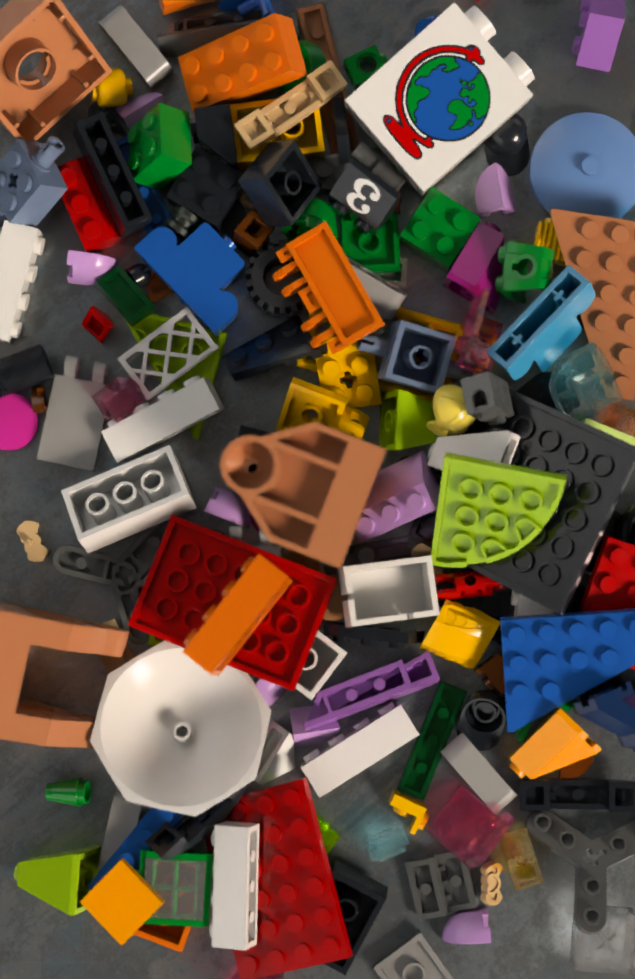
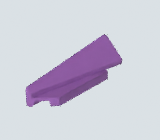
(372, 690)

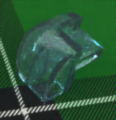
(584, 383)

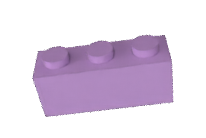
(398, 496)

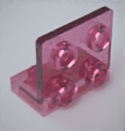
(477, 337)
(469, 828)

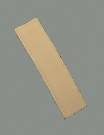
(291, 107)

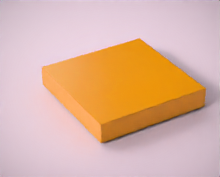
(122, 901)

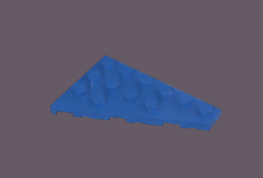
(561, 657)

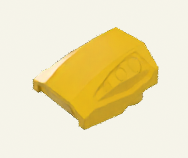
(460, 634)

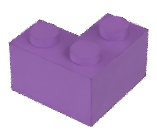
(600, 33)

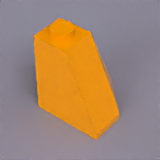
(552, 746)

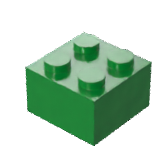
(160, 146)
(439, 229)

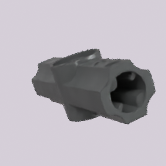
(383, 551)

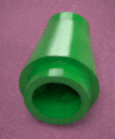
(70, 792)

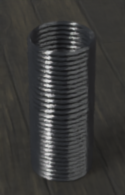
(24, 370)

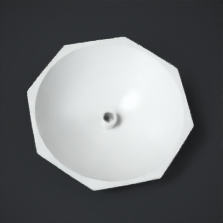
(178, 732)

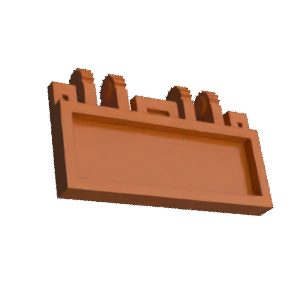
(328, 285)

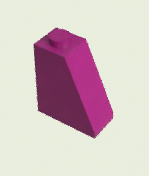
(478, 266)

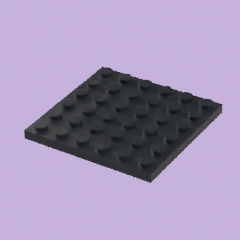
(596, 477)

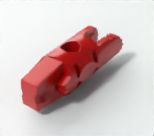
(480, 585)

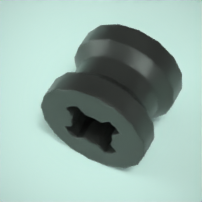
(182, 222)

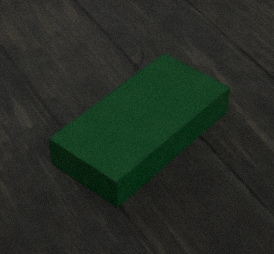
(125, 295)

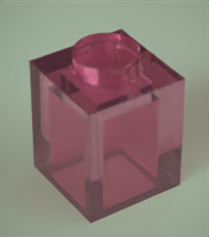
(118, 398)

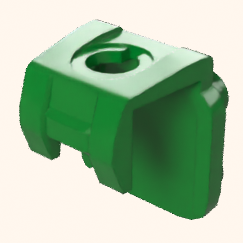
(514, 279)

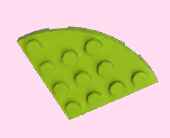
(490, 509)

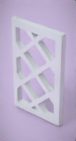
(144, 345)

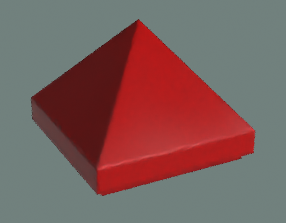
(98, 323)

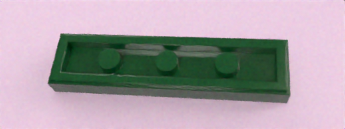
(432, 739)

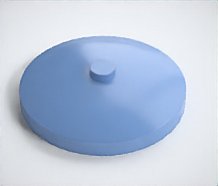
(584, 166)

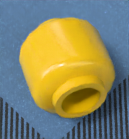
(113, 90)

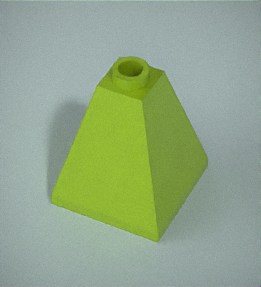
(404, 421)
(60, 877)

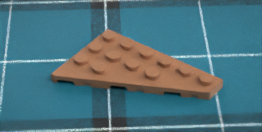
(605, 255)

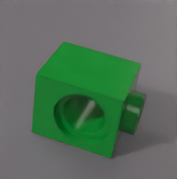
(352, 65)

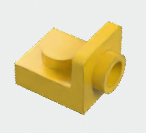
(406, 805)

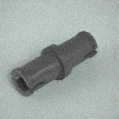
(378, 166)

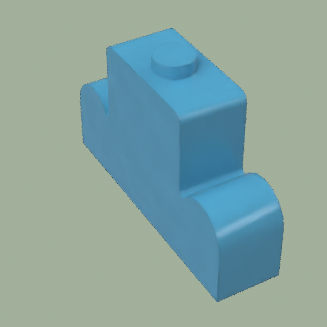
(544, 326)

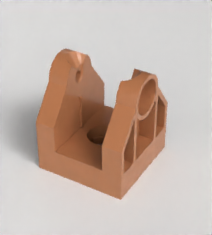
(64, 76)
(305, 486)
(34, 721)

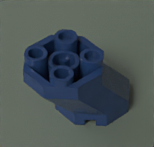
(611, 710)

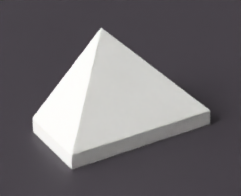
(277, 754)

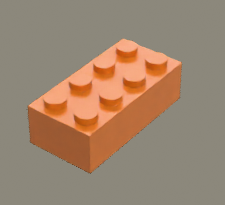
(243, 63)
(237, 615)

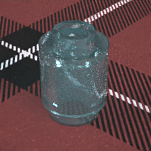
(387, 843)

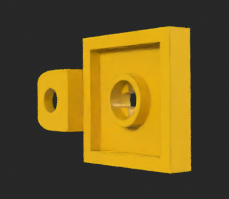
(363, 365)
(326, 403)

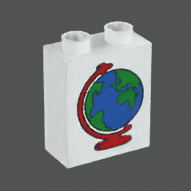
(441, 96)

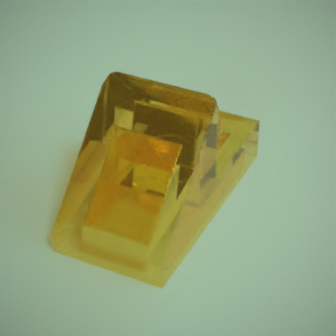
(521, 859)

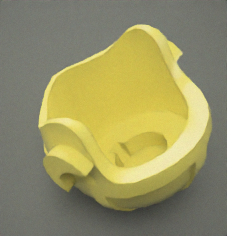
(449, 412)

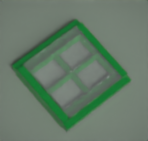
(183, 885)

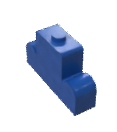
(196, 271)

